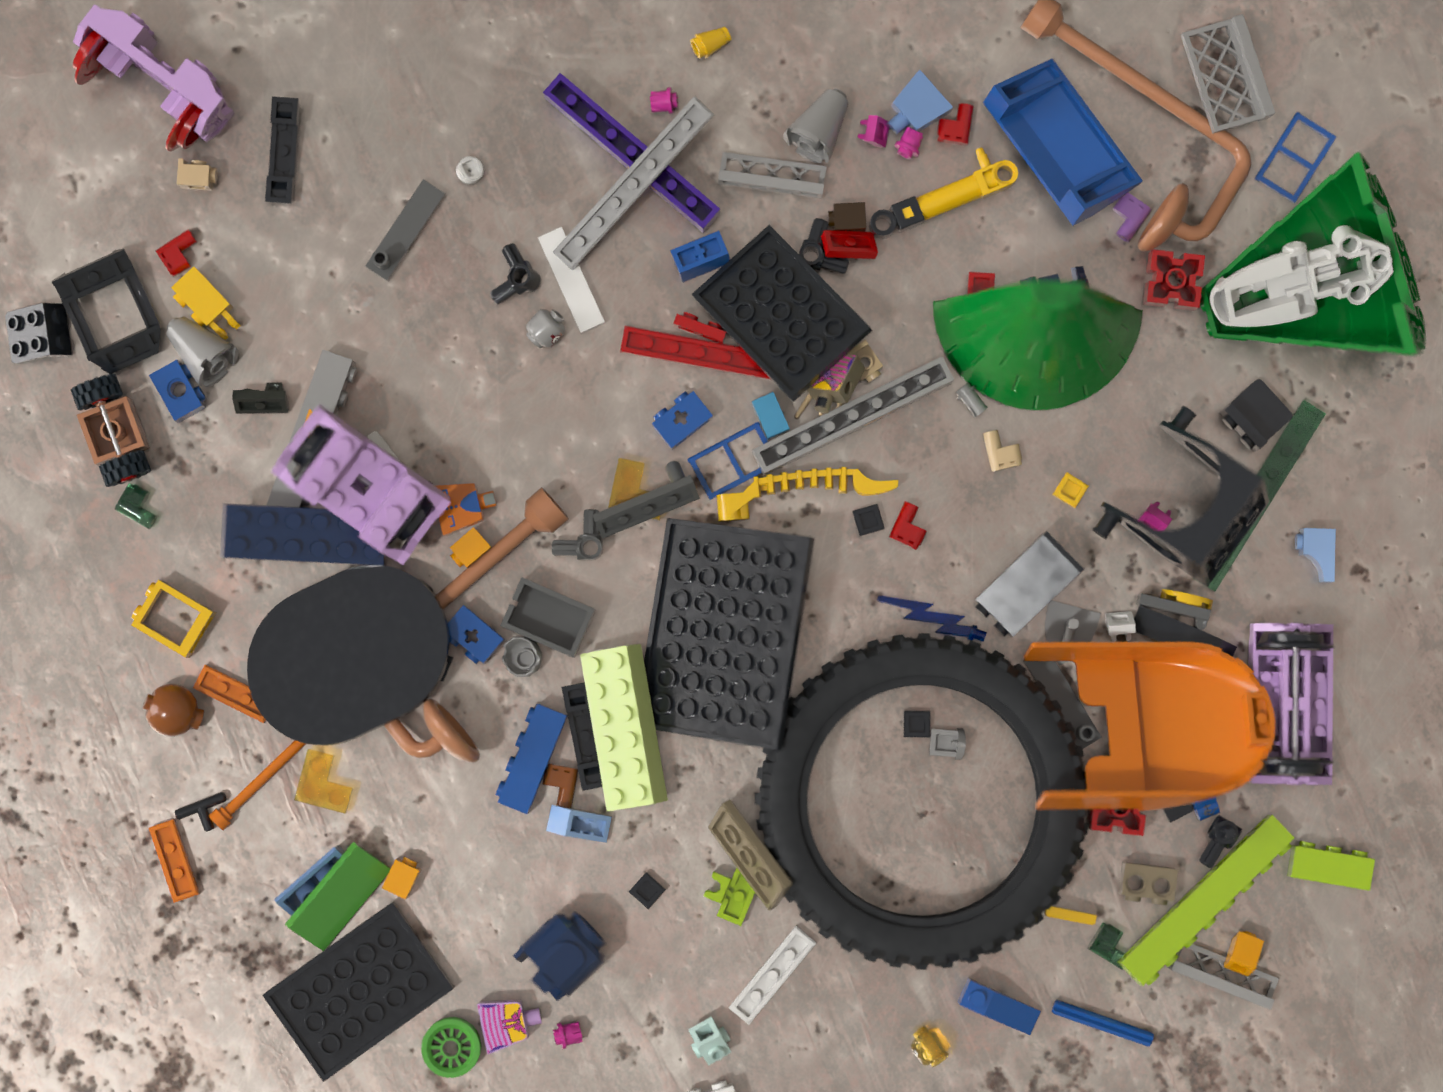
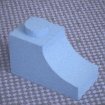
(1319, 548)
(578, 824)

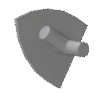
(1069, 624)

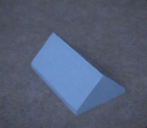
(299, 890)

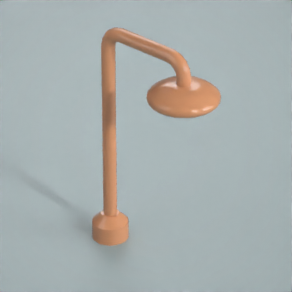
(1047, 20)
(541, 515)

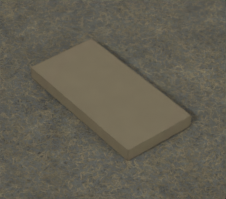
(749, 855)

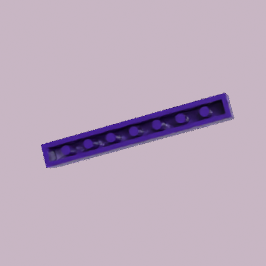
(627, 149)

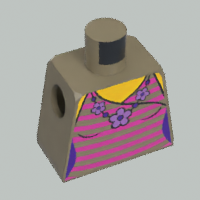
(837, 383)

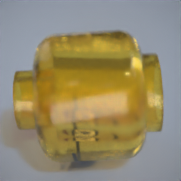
(930, 1046)

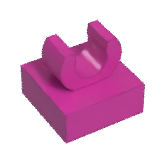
(876, 131)
(1155, 517)

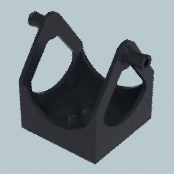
(1211, 539)

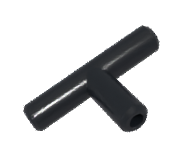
(201, 807)

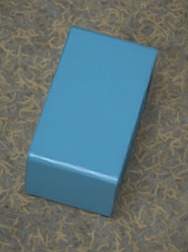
(770, 416)

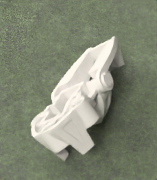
(1300, 278)

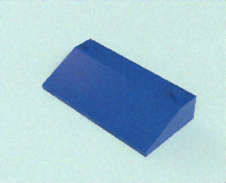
(1061, 141)

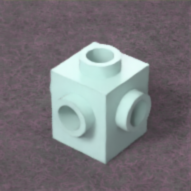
(710, 1041)

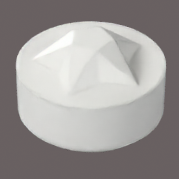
(469, 170)

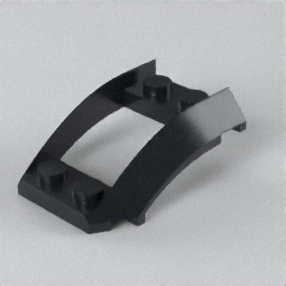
(92, 278)

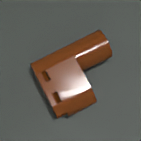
(565, 779)

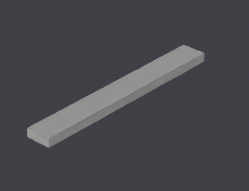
(633, 183)

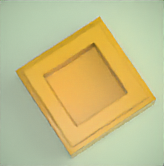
(1070, 490)

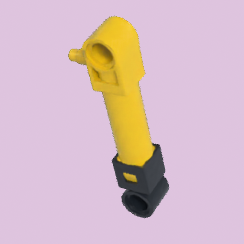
(918, 209)

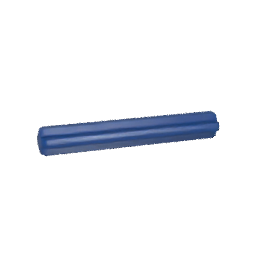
(1102, 1023)

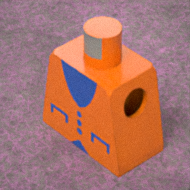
(464, 507)

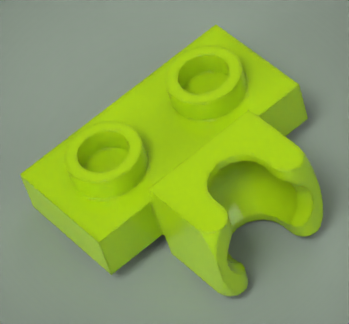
(733, 896)

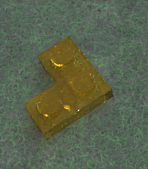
(627, 482)
(315, 787)

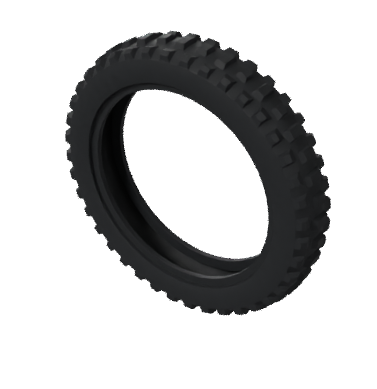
(1053, 840)

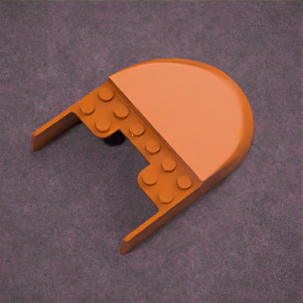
(1178, 722)

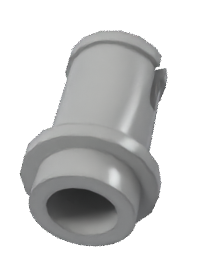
(971, 399)

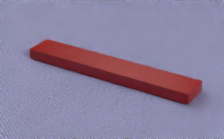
(689, 351)

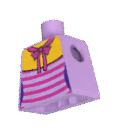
(505, 1023)

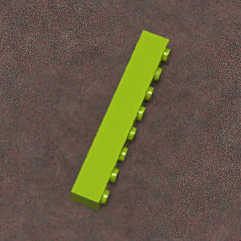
(1205, 900)

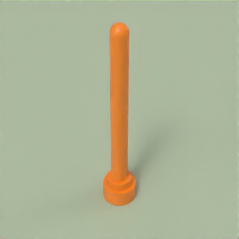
(222, 816)

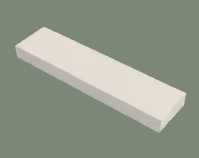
(572, 284)
(772, 975)

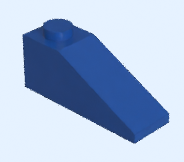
(998, 1006)

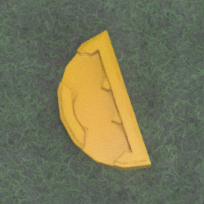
(1186, 598)
(1070, 915)

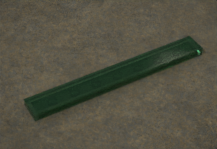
(1278, 466)

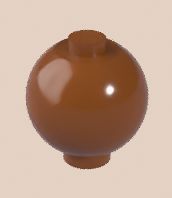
(172, 710)

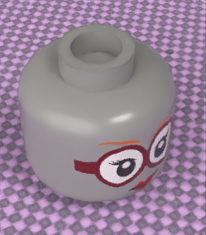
(545, 328)

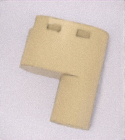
(1001, 457)

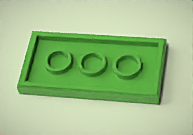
(338, 896)

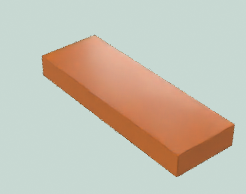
(227, 691)
(174, 860)

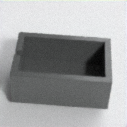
(548, 617)

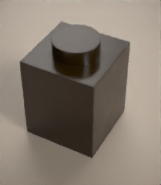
(848, 217)

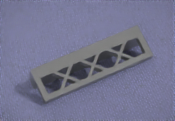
(774, 183)
(1222, 984)

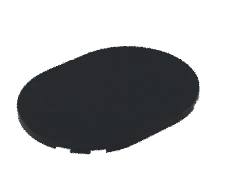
(348, 655)

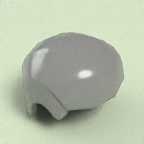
(522, 656)

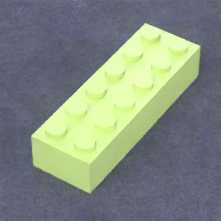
(623, 727)

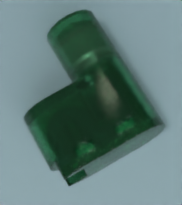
(131, 506)
(1104, 944)

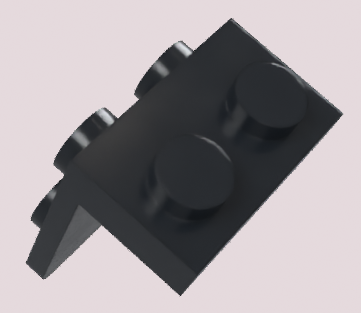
(38, 332)
(1256, 415)

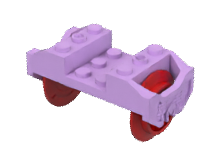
(118, 40)

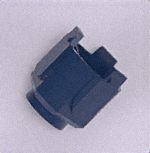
(565, 952)

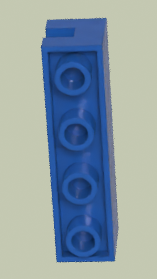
(532, 758)

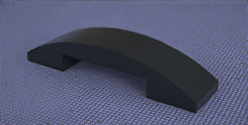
(283, 150)
(1167, 629)
(582, 735)

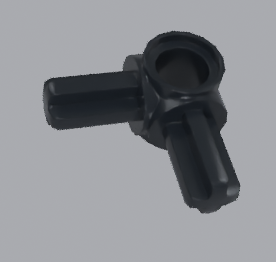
(815, 244)
(517, 270)
(1222, 835)

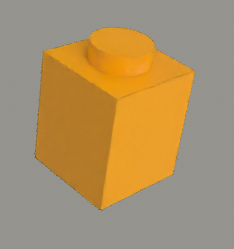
(469, 548)
(402, 877)
(1243, 953)

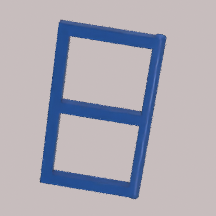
(1312, 167)
(724, 443)

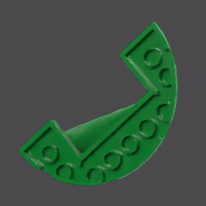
(1382, 323)
(1037, 341)

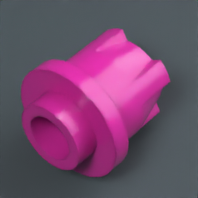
(664, 101)
(909, 143)
(567, 1034)

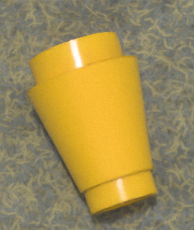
(710, 41)

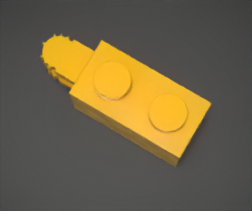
(204, 300)

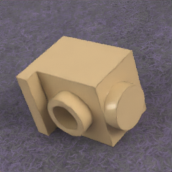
(196, 175)
(871, 372)

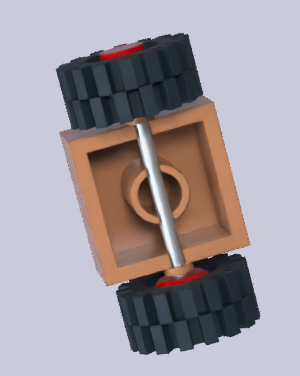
(111, 430)

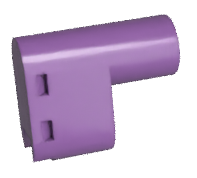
(1134, 214)

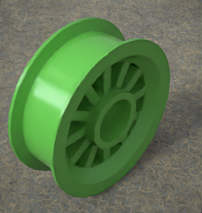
(430, 1058)

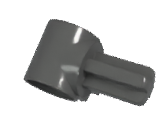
(575, 547)

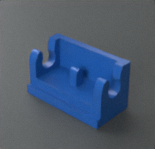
(700, 256)

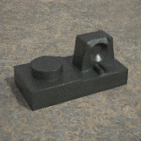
(255, 401)

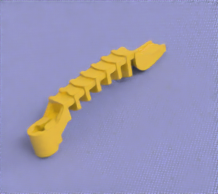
(736, 505)

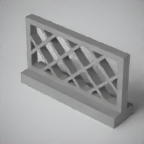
(1249, 73)

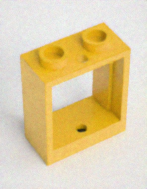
(196, 631)

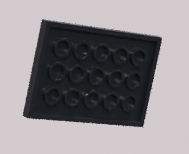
(781, 313)
(358, 991)

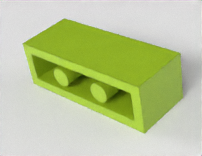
(1331, 866)

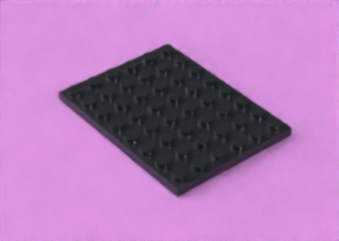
(726, 631)

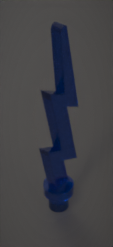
(949, 620)

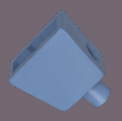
(918, 105)

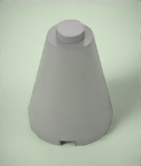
(818, 126)
(201, 350)

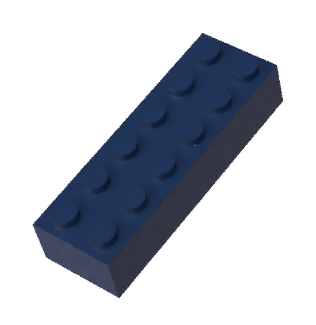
(292, 535)

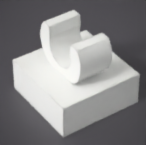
(1120, 623)

